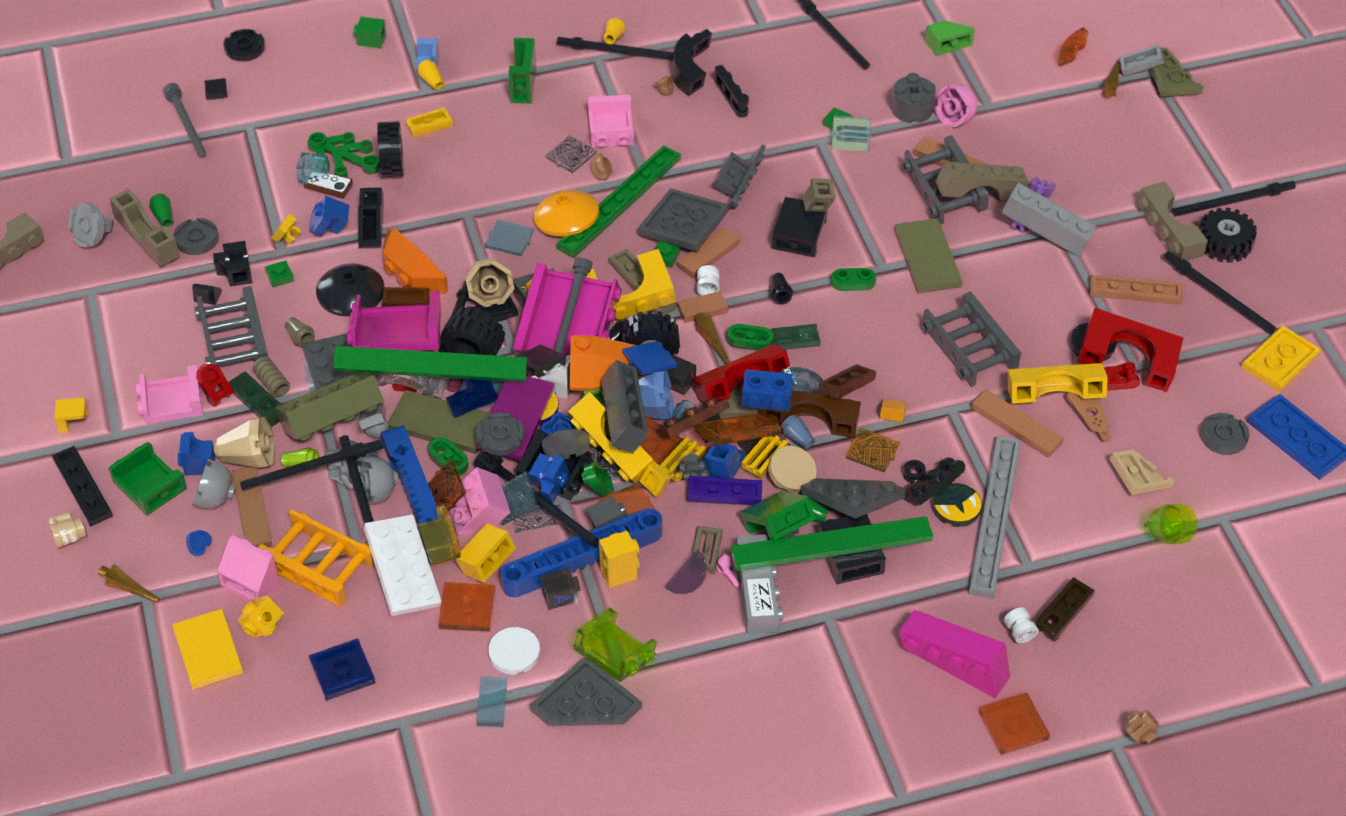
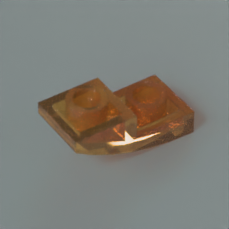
(1072, 44)

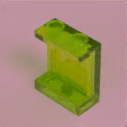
(612, 647)

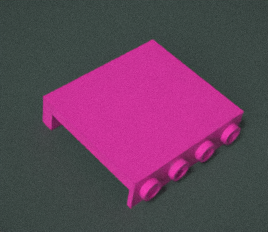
(547, 306)
(396, 326)

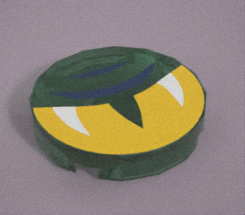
(957, 505)

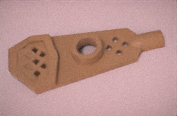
(1091, 405)

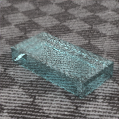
(492, 701)

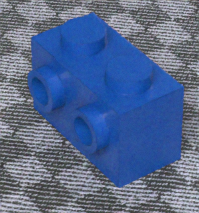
(767, 390)

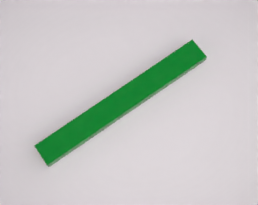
(622, 199)
(430, 364)
(831, 543)

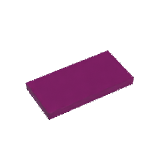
(527, 403)

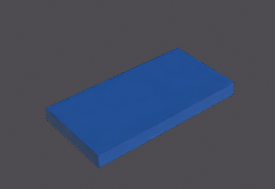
(1299, 436)

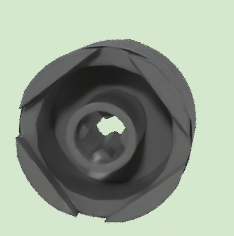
(913, 98)

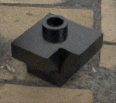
(234, 263)

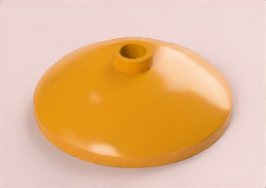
(566, 213)

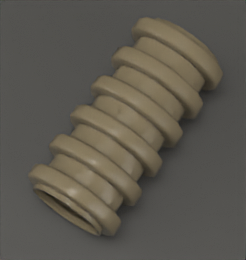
(271, 376)

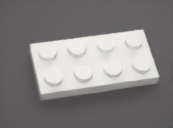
(402, 565)

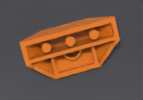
(410, 264)

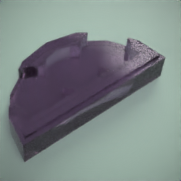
(689, 576)

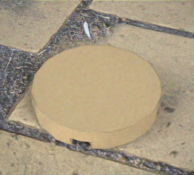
(792, 468)

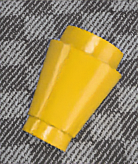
(614, 30)
(430, 73)

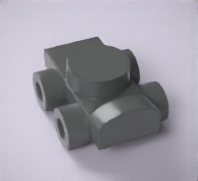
(693, 467)

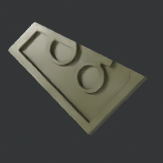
(1172, 79)

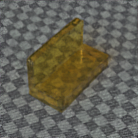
(440, 538)

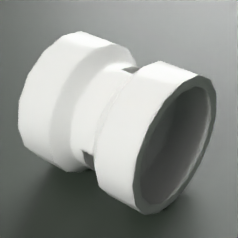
(707, 280)
(1019, 623)

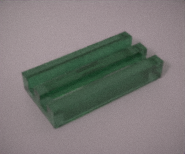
(796, 336)

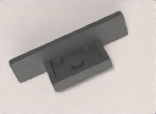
(735, 174)

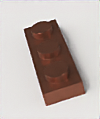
(847, 381)
(692, 417)

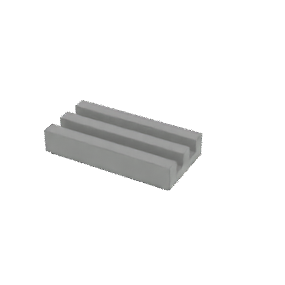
(1141, 60)

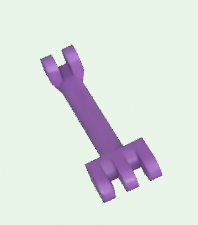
(1041, 189)

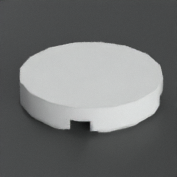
(514, 650)

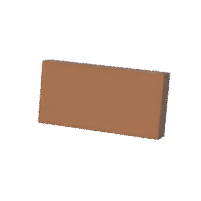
(708, 304)

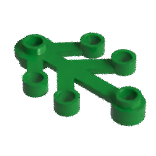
(319, 142)

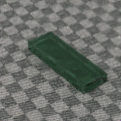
(255, 397)

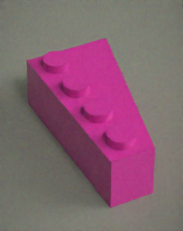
(957, 651)

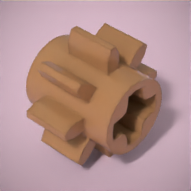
(1142, 726)

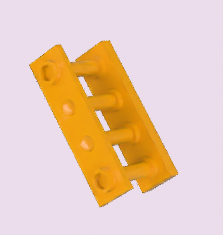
(313, 578)

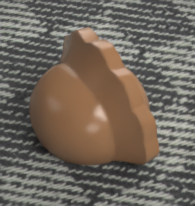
(665, 85)
(601, 167)

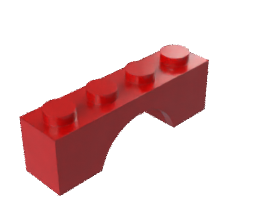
(726, 378)

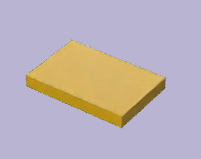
(1281, 358)
(207, 649)

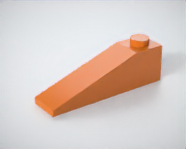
(592, 359)

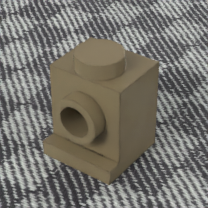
(819, 195)

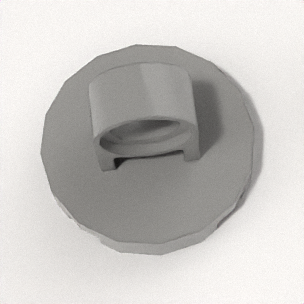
(88, 224)

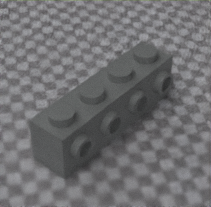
(624, 407)

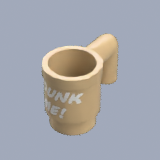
(66, 529)

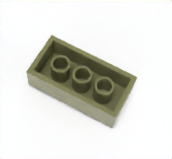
(329, 405)

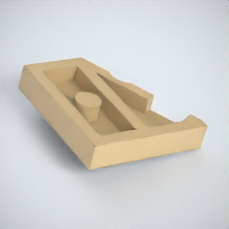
(1139, 474)

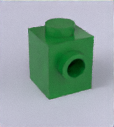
(370, 32)

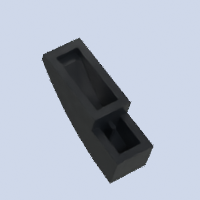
(370, 218)

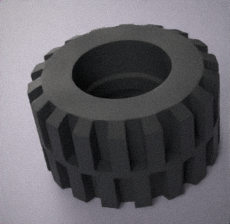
(472, 332)

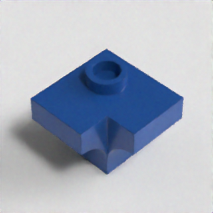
(329, 216)
(194, 454)
(723, 460)
(550, 475)

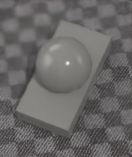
(374, 421)

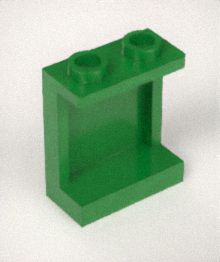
(524, 72)
(146, 479)
(779, 514)

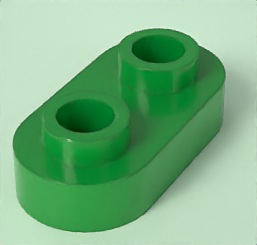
(853, 279)
(749, 336)
(451, 452)
(598, 479)

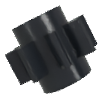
(489, 462)

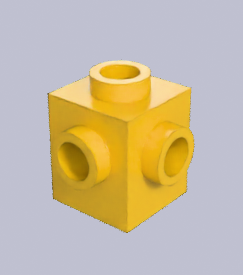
(260, 617)

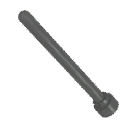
(173, 94)
(581, 269)

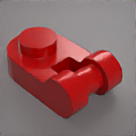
(1114, 373)
(210, 376)

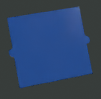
(649, 358)

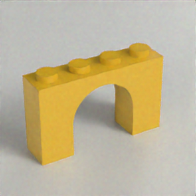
(653, 292)

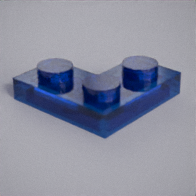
(474, 396)

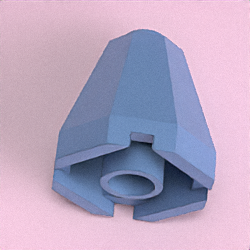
(656, 395)

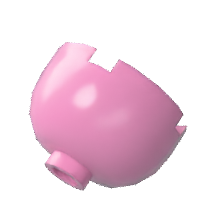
(956, 105)

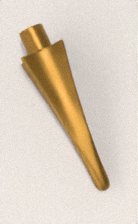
(1112, 82)
(707, 331)
(118, 579)

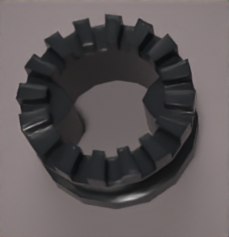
(914, 464)

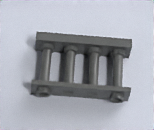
(954, 153)
(250, 319)
(981, 323)

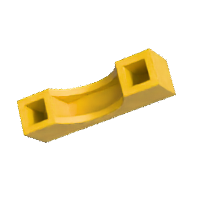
(1084, 380)
(592, 417)

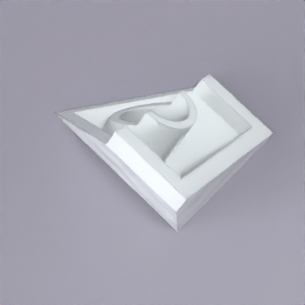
(560, 376)

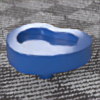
(197, 542)

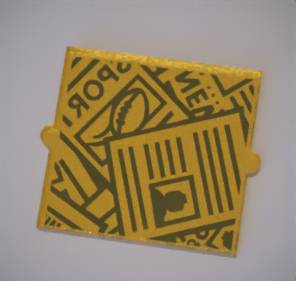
(872, 450)

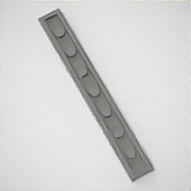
(995, 517)

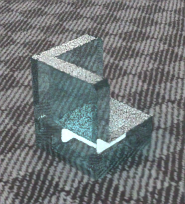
(311, 163)

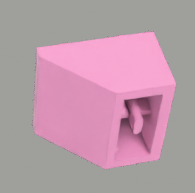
(481, 503)
(248, 569)

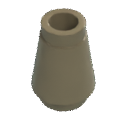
(299, 331)

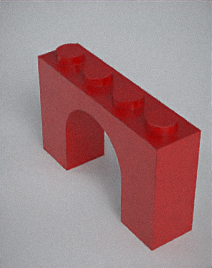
(1158, 345)

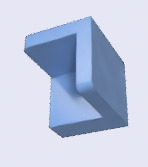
(427, 49)

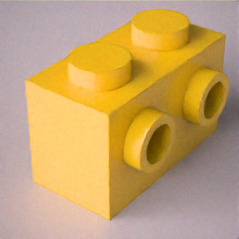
(485, 552)
(618, 559)

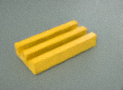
(429, 122)
(774, 441)
(687, 447)

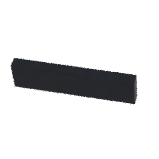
(82, 486)

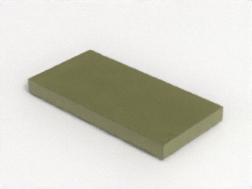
(928, 255)
(433, 418)

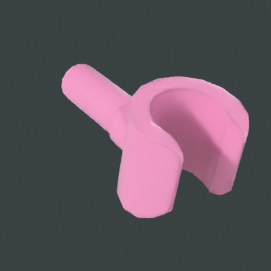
(723, 567)

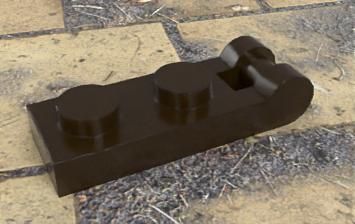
(1064, 608)

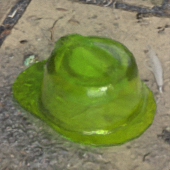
(1172, 523)

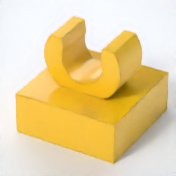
(285, 230)
(656, 478)

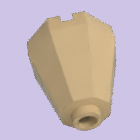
(489, 282)
(247, 444)

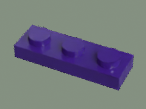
(724, 490)

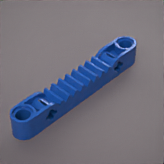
(406, 464)
(523, 575)

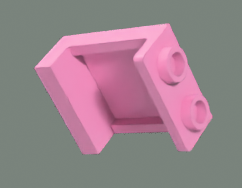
(610, 121)
(170, 397)

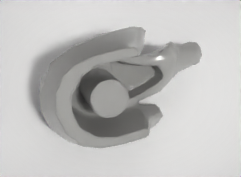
(339, 471)

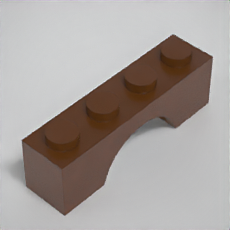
(839, 414)

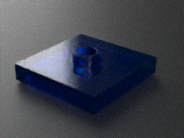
(342, 669)

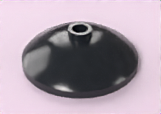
(343, 283)

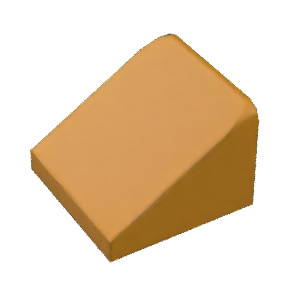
(893, 410)

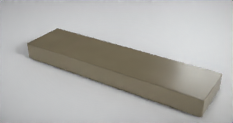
(628, 268)

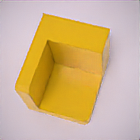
(69, 410)

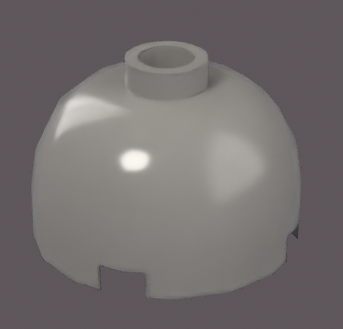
(377, 478)
(214, 486)

